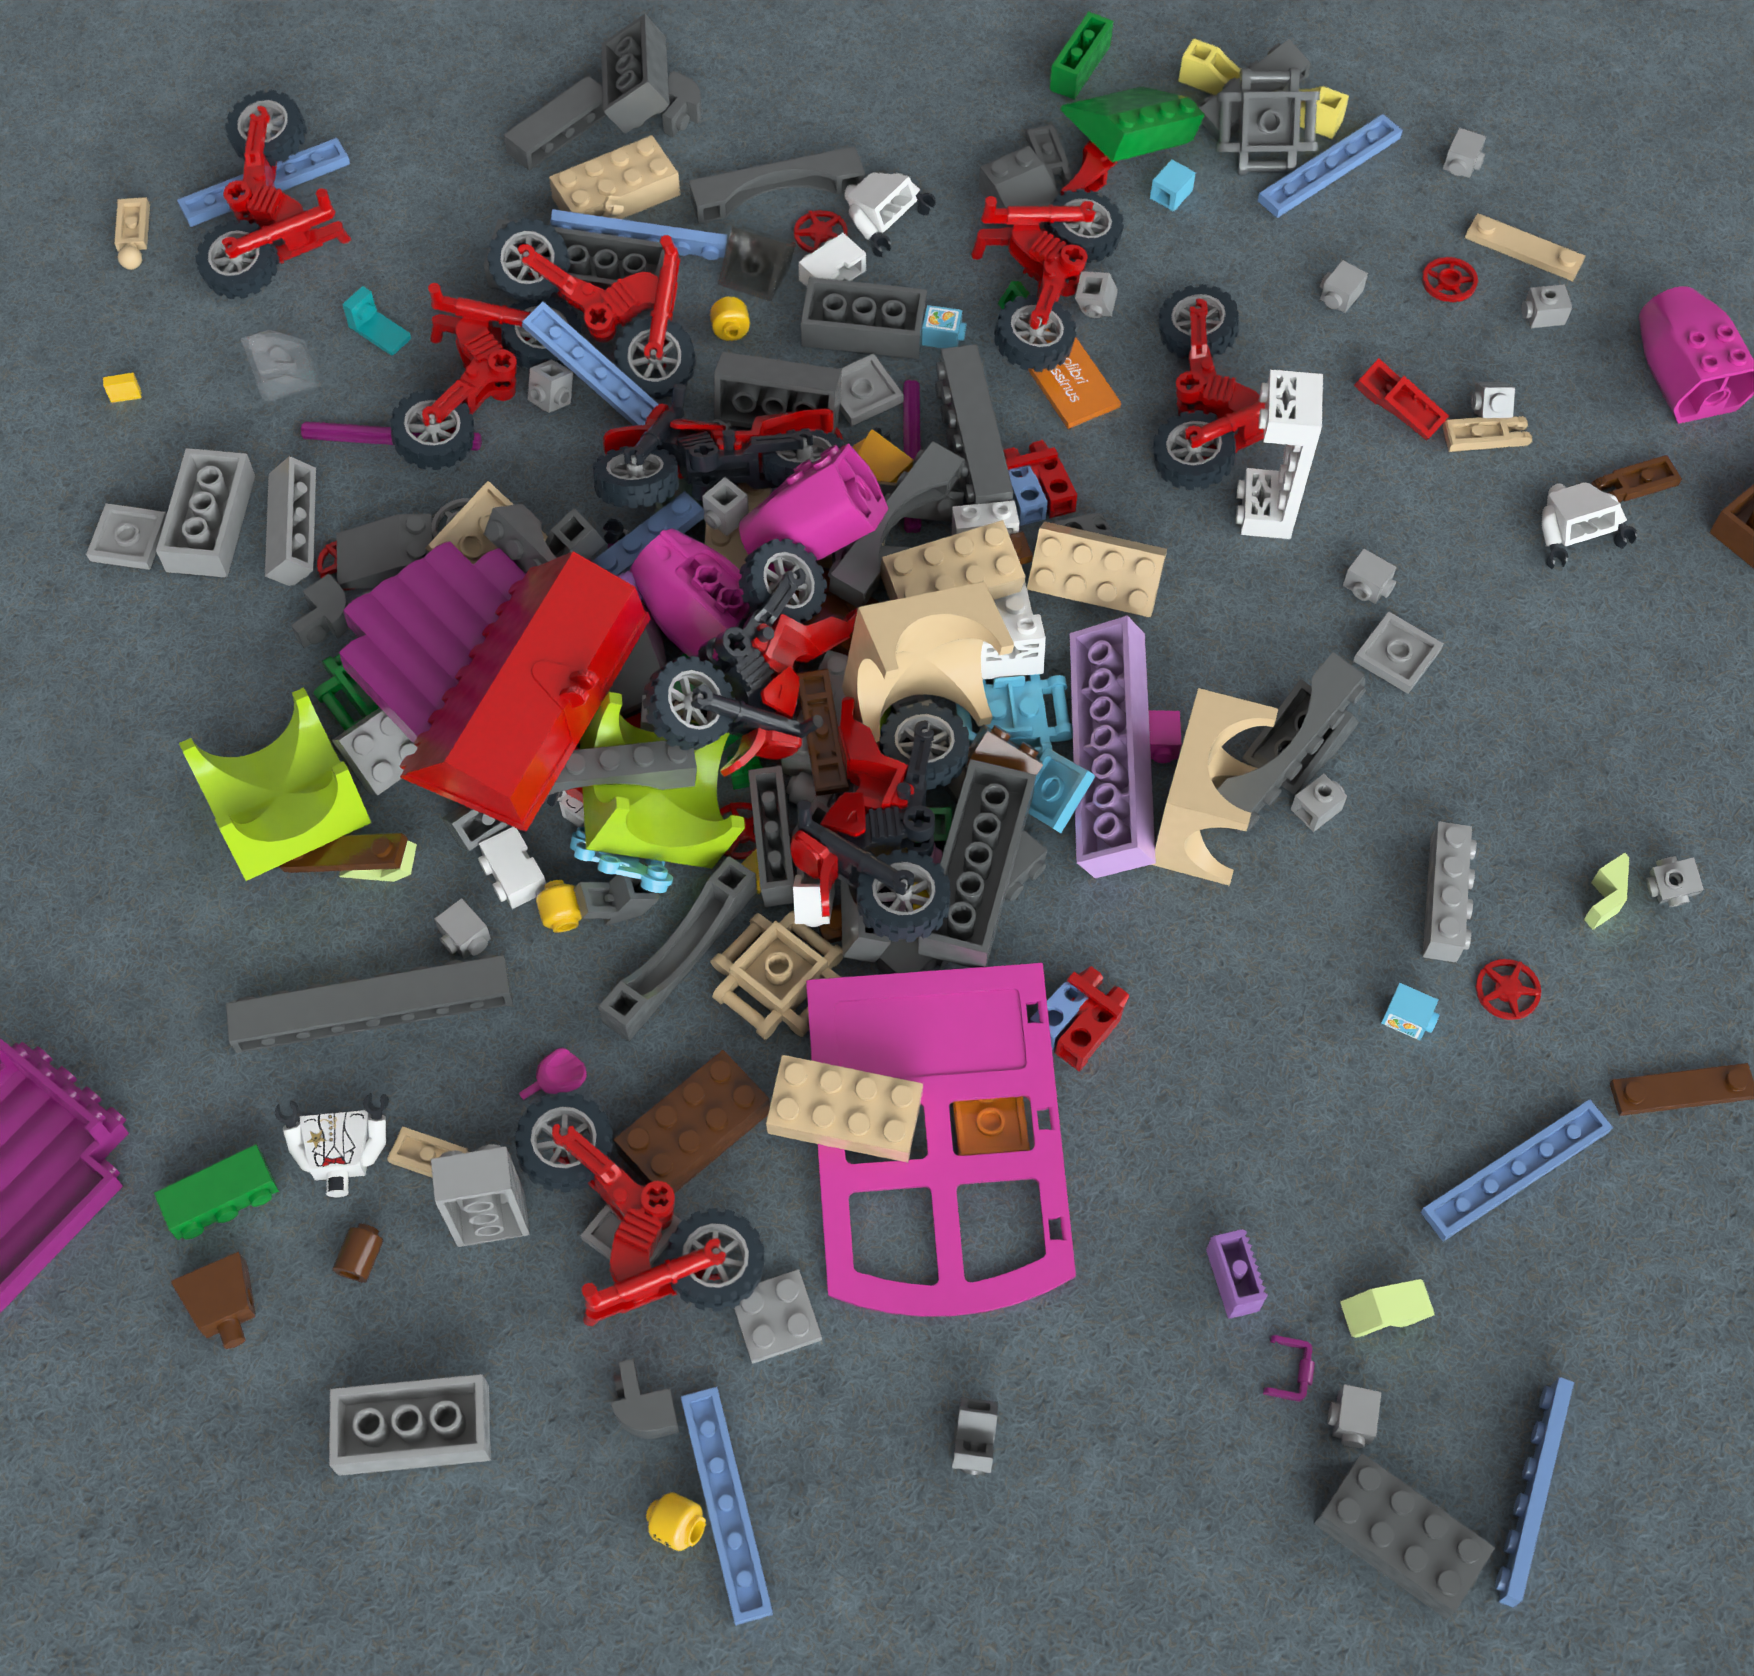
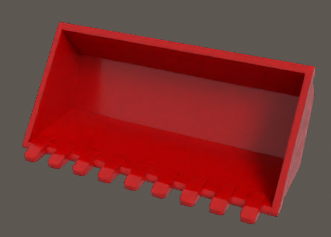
(529, 690)

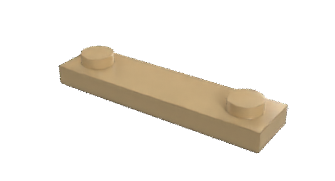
(1525, 247)

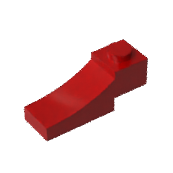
(1093, 170)
(1401, 399)

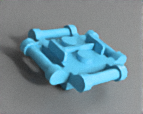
(1020, 710)

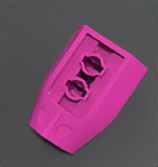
(1695, 355)
(819, 506)
(688, 589)

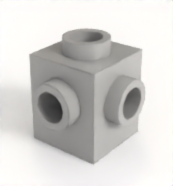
(550, 386)
(1685, 875)

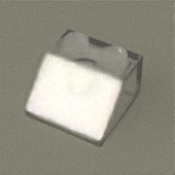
(280, 364)

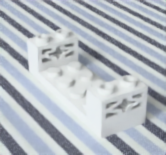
(1290, 418)
(1014, 609)

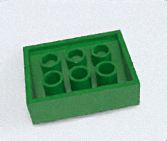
(1136, 121)

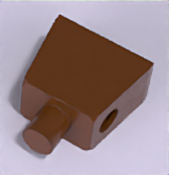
(219, 1298)

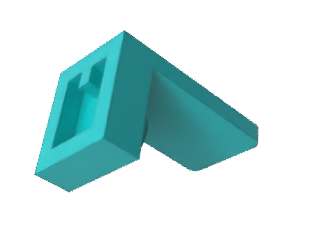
(371, 324)

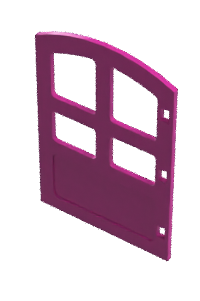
(964, 1041)

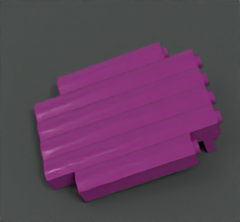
(422, 628)
(49, 1162)

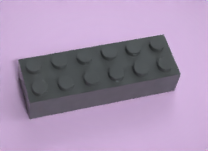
(594, 257)
(972, 426)
(980, 861)

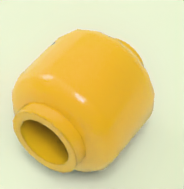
(729, 318)
(558, 906)
(675, 1521)

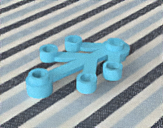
(653, 878)

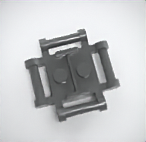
(1268, 121)

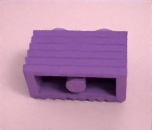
(1236, 1273)

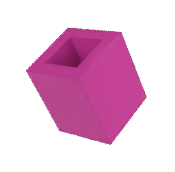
(1164, 735)

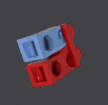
(1039, 483)
(1082, 1016)

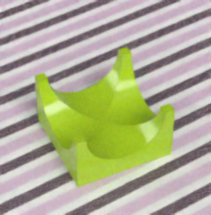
(282, 796)
(653, 822)

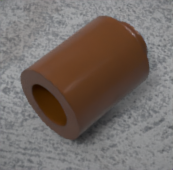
(358, 1253)

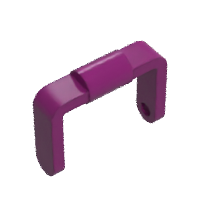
(1305, 1372)

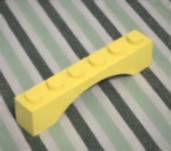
(1210, 69)

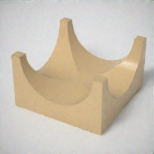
(921, 648)
(1193, 795)

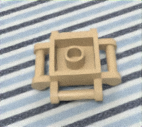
(774, 971)

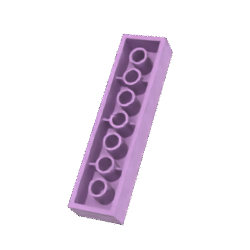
(1114, 744)

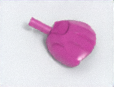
(557, 1073)

